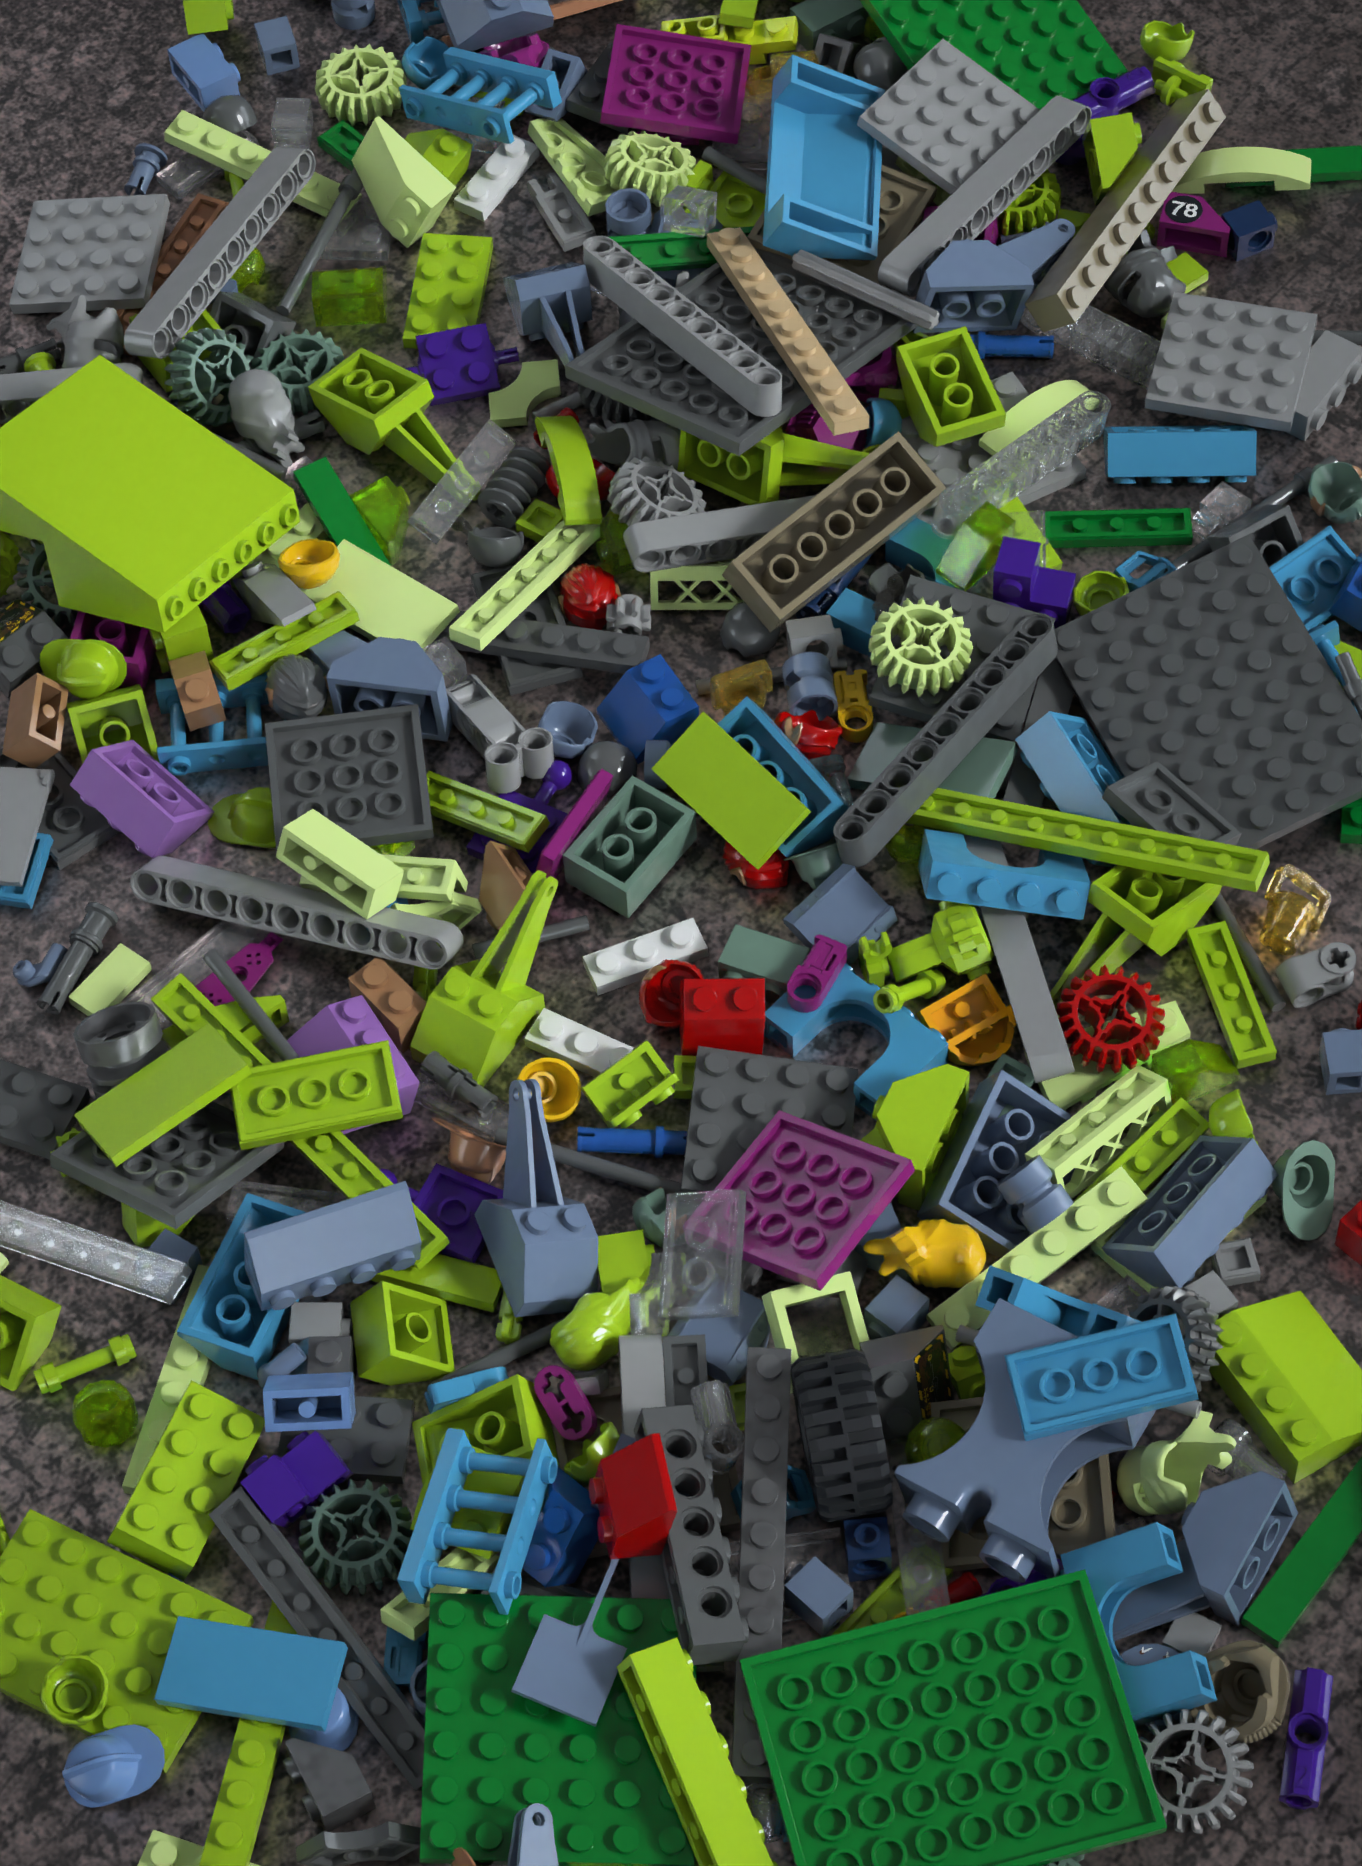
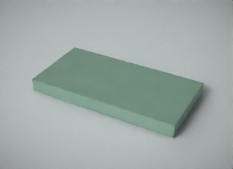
(976, 774)

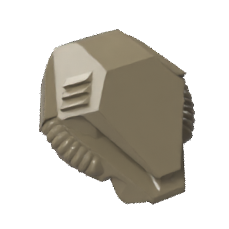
(1249, 1690)

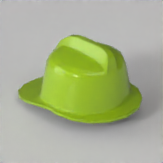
(84, 666)
(245, 819)

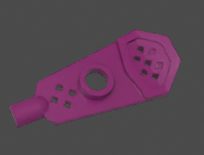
(215, 990)

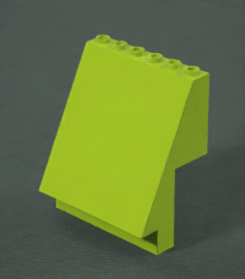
(134, 498)

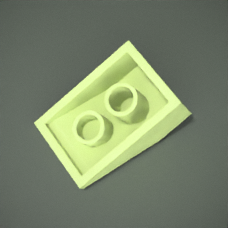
(400, 183)

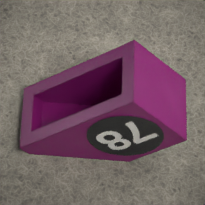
(1192, 226)

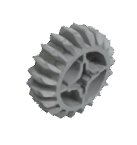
(652, 491)
(1196, 1751)

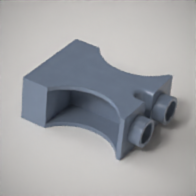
(998, 1471)

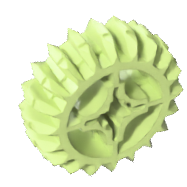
(340, 82)
(648, 164)
(922, 633)

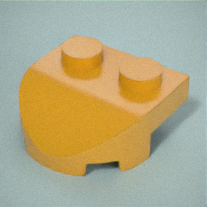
(972, 1023)

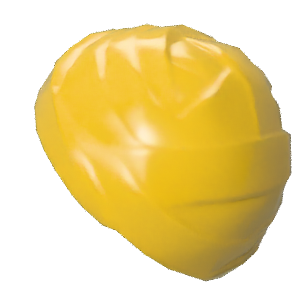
(310, 562)
(558, 1086)

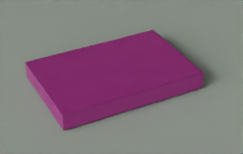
(577, 820)

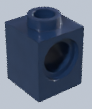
(1250, 230)
(867, 1549)

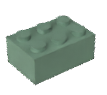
(630, 846)

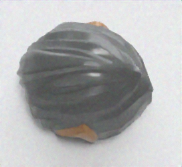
(296, 687)

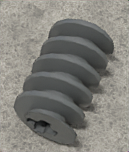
(513, 486)

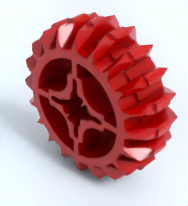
(1122, 1027)

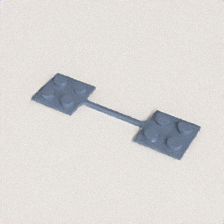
(570, 1664)

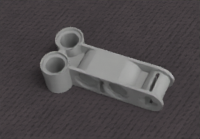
(500, 739)

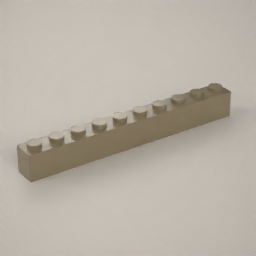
(1125, 211)

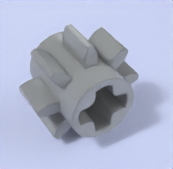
(628, 615)

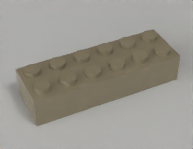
(833, 531)

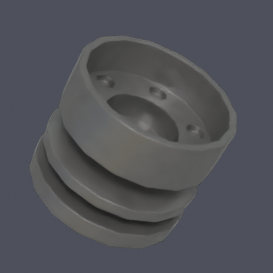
(118, 1043)

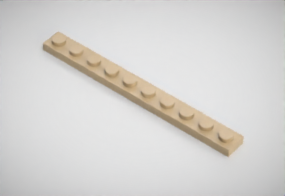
(788, 332)

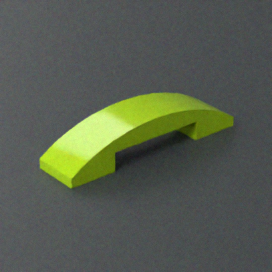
(573, 469)

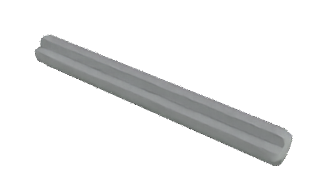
(865, 290)

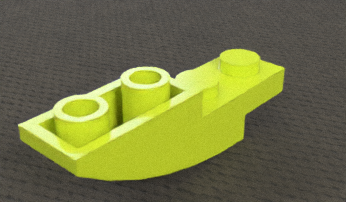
(764, 37)

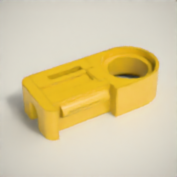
(852, 703)

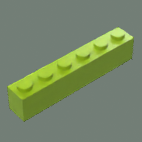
(693, 1757)

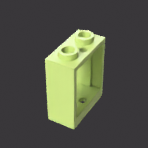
(777, 1301)

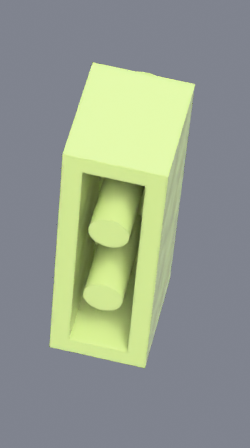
(339, 863)

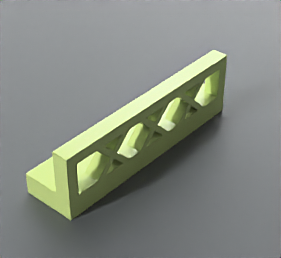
(700, 572)
(422, 878)
(1102, 1124)

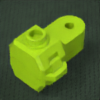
(954, 942)

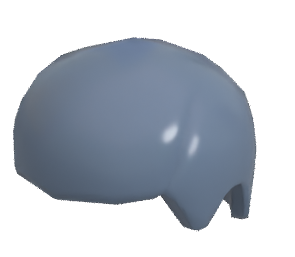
(571, 728)

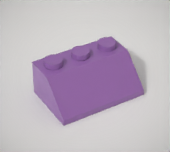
(140, 797)
(351, 1025)

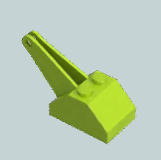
(947, 387)
(383, 404)
(764, 467)
(1149, 907)
(476, 1008)
(920, 1123)

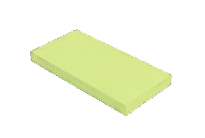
(386, 599)

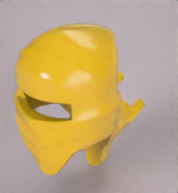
(932, 1253)

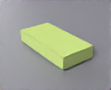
(110, 981)

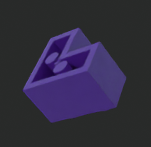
(1026, 585)
(296, 1480)

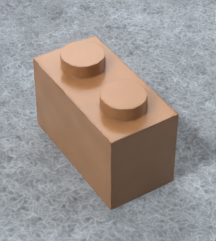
(35, 721)
(390, 999)

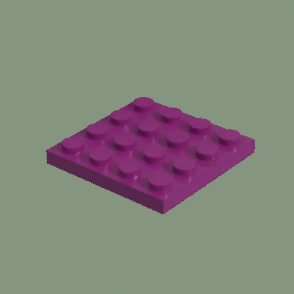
(676, 84)
(811, 1196)

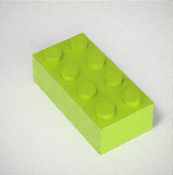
(187, 1480)

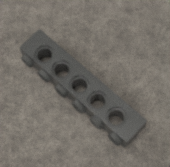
(703, 1636)

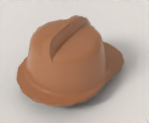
(472, 1153)

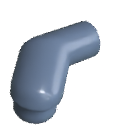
(36, 974)
(282, 1364)

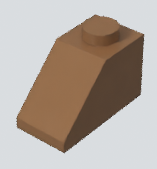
(197, 690)
(501, 882)

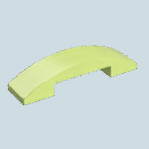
(1246, 164)
(1030, 413)

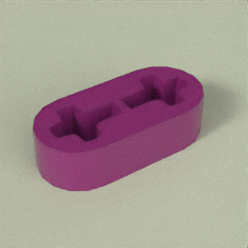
(557, 1409)

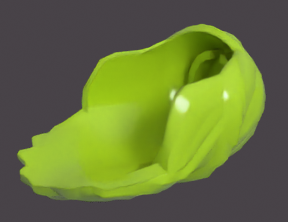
(592, 1328)

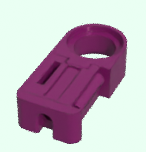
(819, 971)

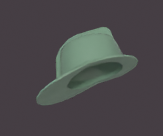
(817, 863)
(1306, 1188)

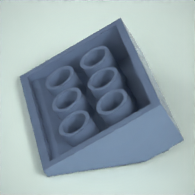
(985, 1154)

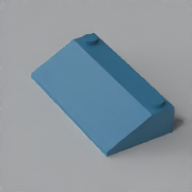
(822, 165)

